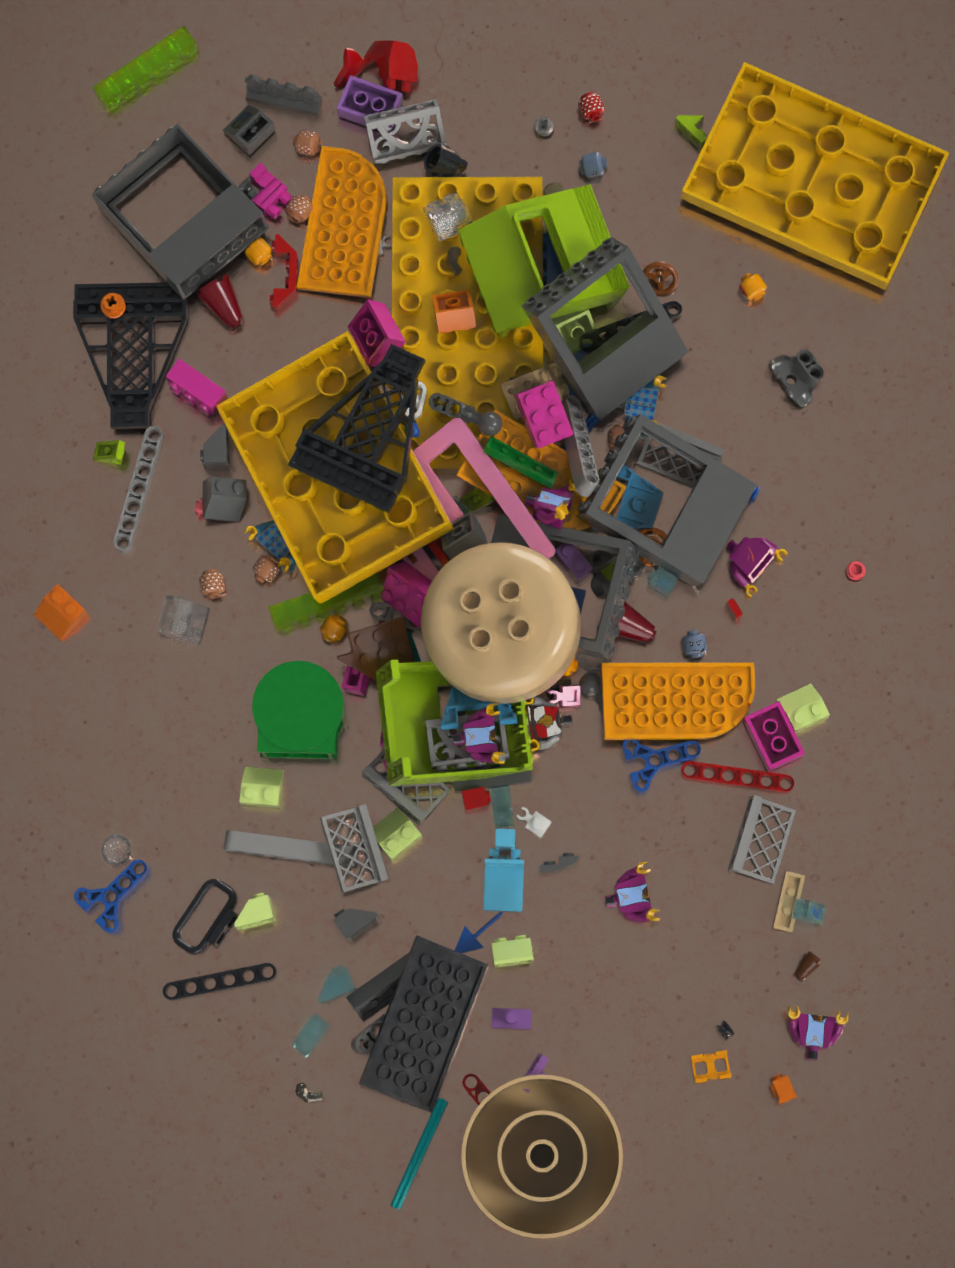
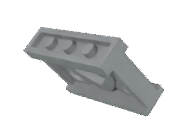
(396, 116)
(441, 765)

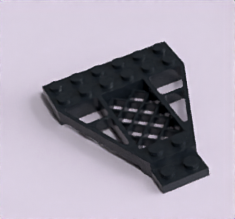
(143, 303)
(354, 472)

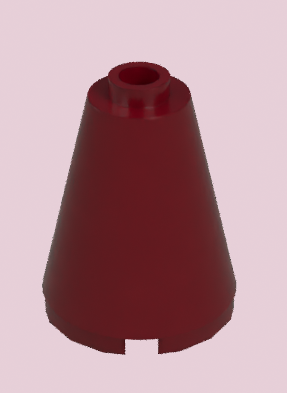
(222, 301)
(635, 626)

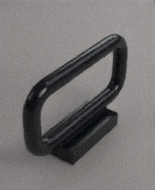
(220, 926)

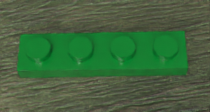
(520, 462)

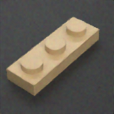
(790, 891)

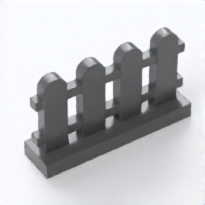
(283, 96)

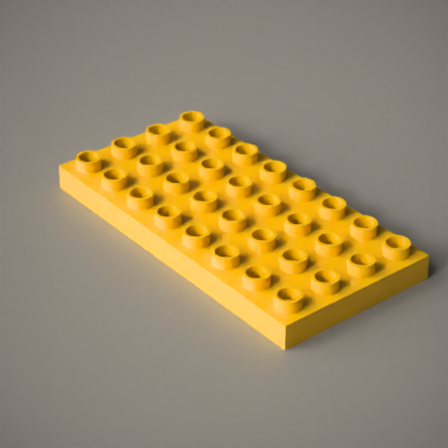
(464, 362)

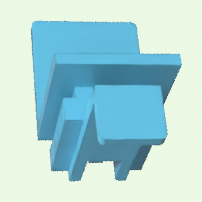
(504, 876)

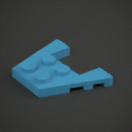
(639, 501)
(462, 702)

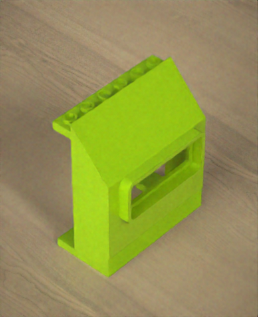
(507, 268)
(409, 698)

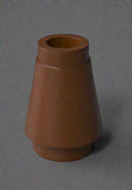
(808, 964)

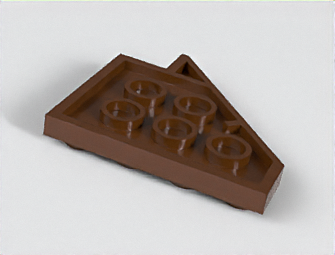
(378, 645)

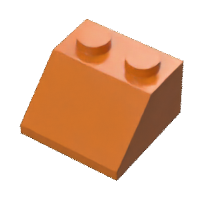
(454, 311)
(59, 612)

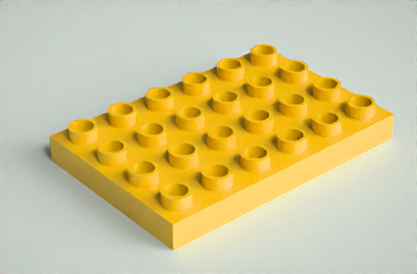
(814, 175)
(326, 530)

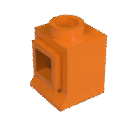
(782, 1088)

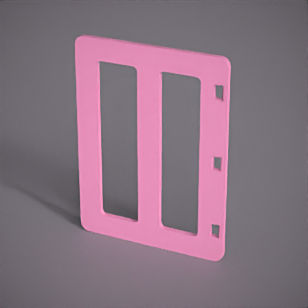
(458, 432)

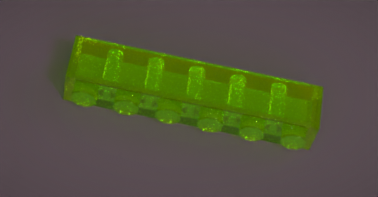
(145, 68)
(305, 607)

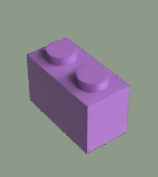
(573, 562)

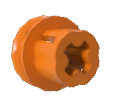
(115, 310)

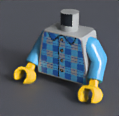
(644, 400)
(271, 540)

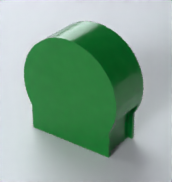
(298, 712)

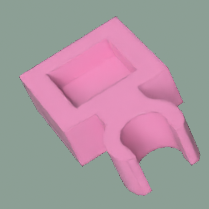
(567, 696)

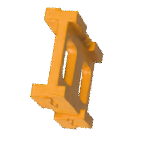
(711, 1072)

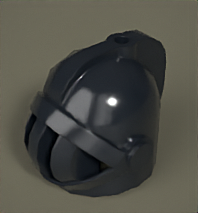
(447, 163)

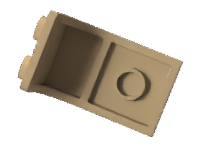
(541, 375)

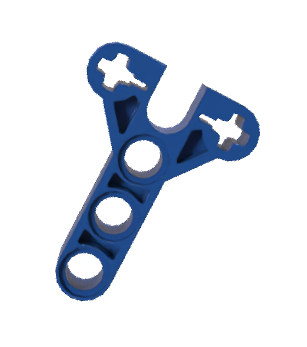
(644, 753)
(100, 896)

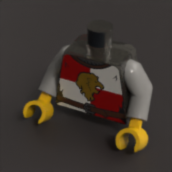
(545, 723)

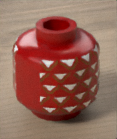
(591, 106)

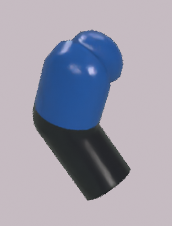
(416, 432)

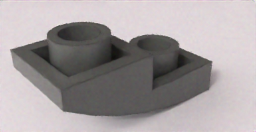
(565, 862)

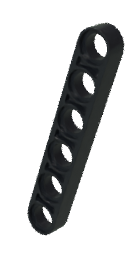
(611, 329)
(219, 979)

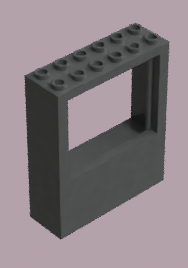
(207, 238)
(627, 358)
(703, 520)
(603, 645)

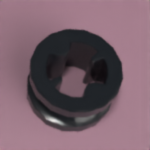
(725, 1030)

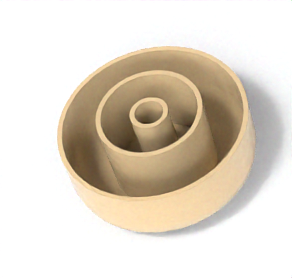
(501, 623)
(542, 1156)

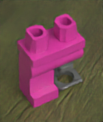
(271, 191)

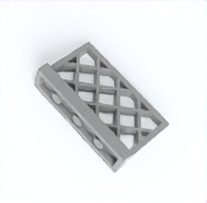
(710, 449)
(398, 797)
(745, 835)
(367, 840)

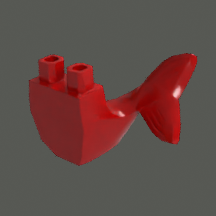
(395, 63)

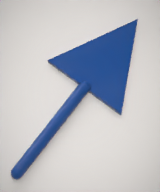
(468, 941)

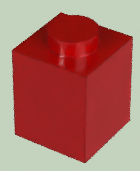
(476, 799)

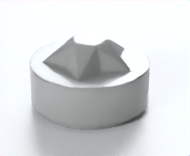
(543, 126)

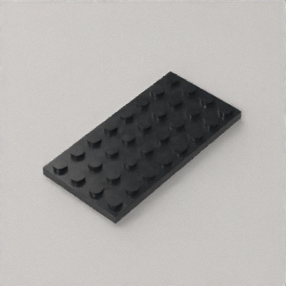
(423, 1024)

